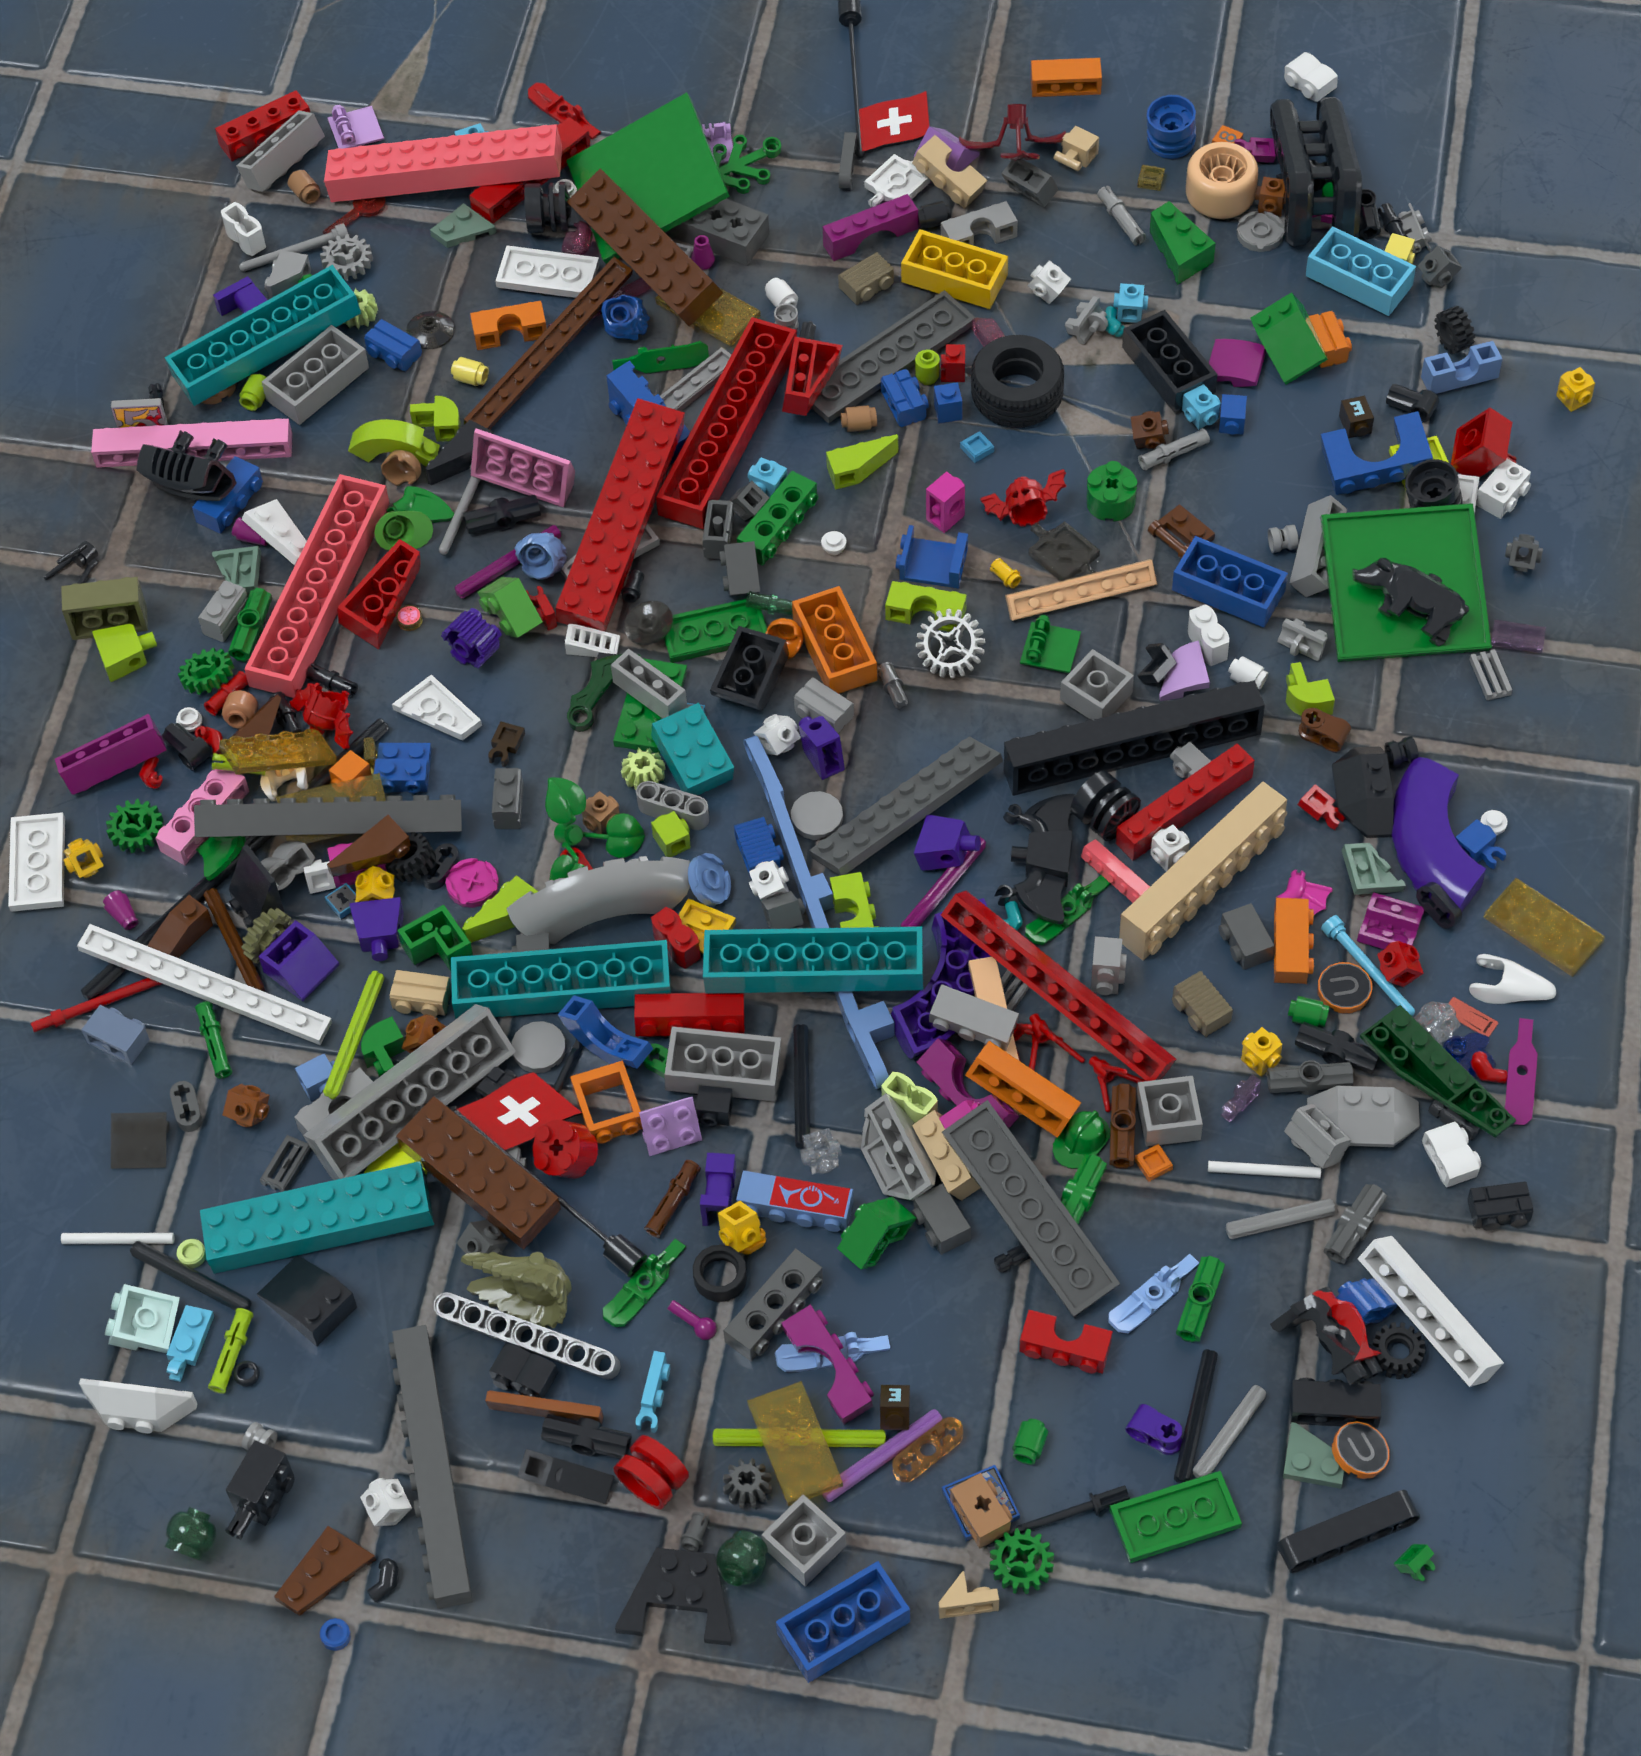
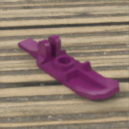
(1521, 1088)

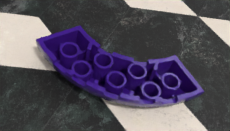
(1424, 836)
(912, 1017)

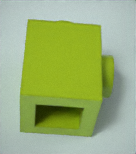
(671, 834)

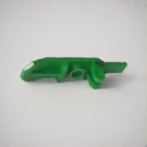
(674, 358)
(1078, 899)
(633, 1294)

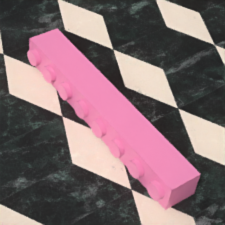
(244, 439)

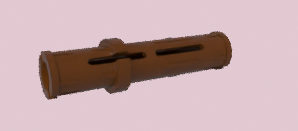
(677, 1190)

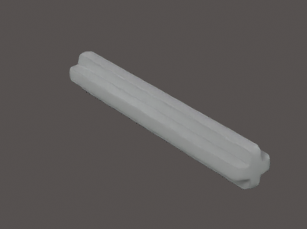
(1280, 1218)
(1229, 1431)

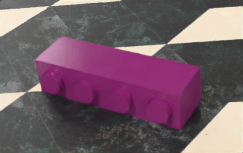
(110, 754)

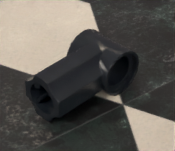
(1369, 221)
(1413, 401)
(189, 749)

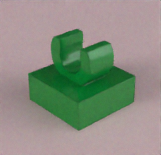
(1413, 1559)

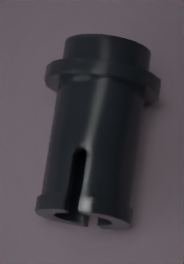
(631, 590)

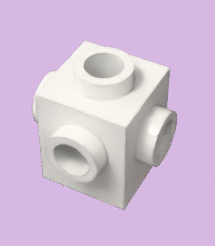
(1048, 281)
(778, 734)
(1169, 846)
(768, 880)
(385, 1502)

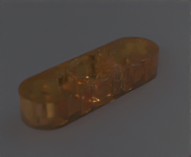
(927, 1461)

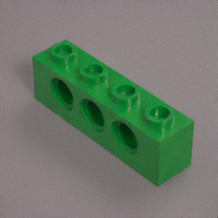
(780, 515)

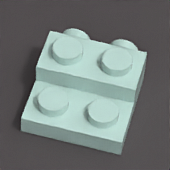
(142, 1319)

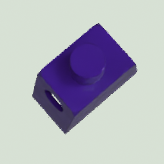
(819, 734)
(944, 843)
(378, 925)

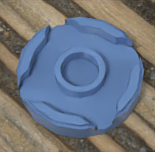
(709, 880)

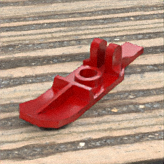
(553, 105)

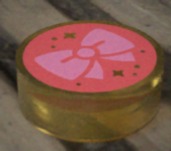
(409, 618)

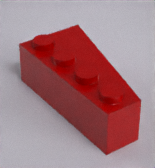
(378, 597)

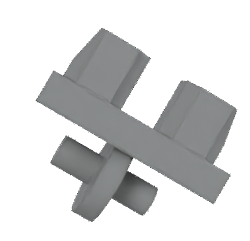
(1089, 320)
(1302, 640)

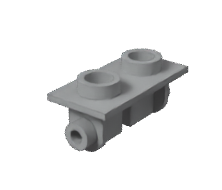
(1412, 222)

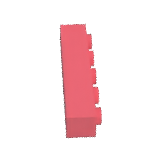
(1114, 870)

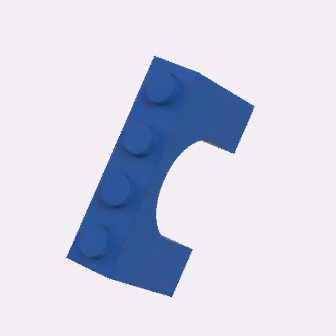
(1352, 473)

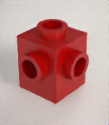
(1400, 963)

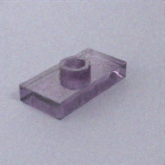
(1518, 636)

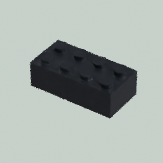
(1167, 358)

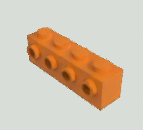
(1023, 1089)

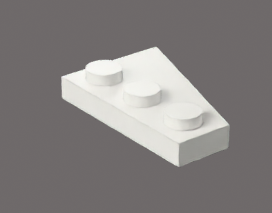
(277, 529)
(438, 708)

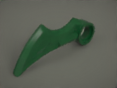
(588, 698)

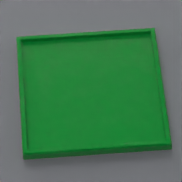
(659, 164)
(1426, 538)

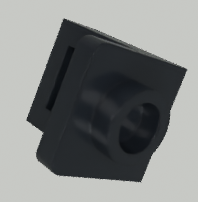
(1161, 663)

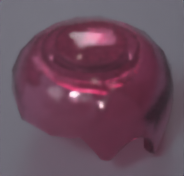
(578, 241)

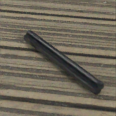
(801, 1083)
(189, 1276)
(1195, 1416)

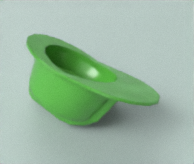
(409, 526)

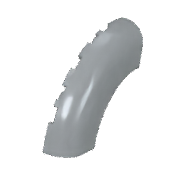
(601, 894)

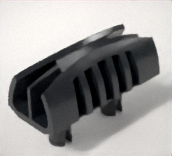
(185, 473)

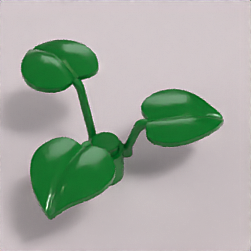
(566, 800)

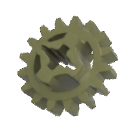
(264, 933)

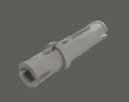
(1116, 208)
(1165, 453)

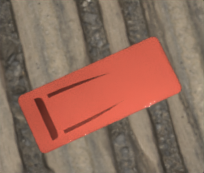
(1473, 1018)

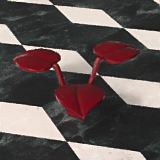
(1017, 119)

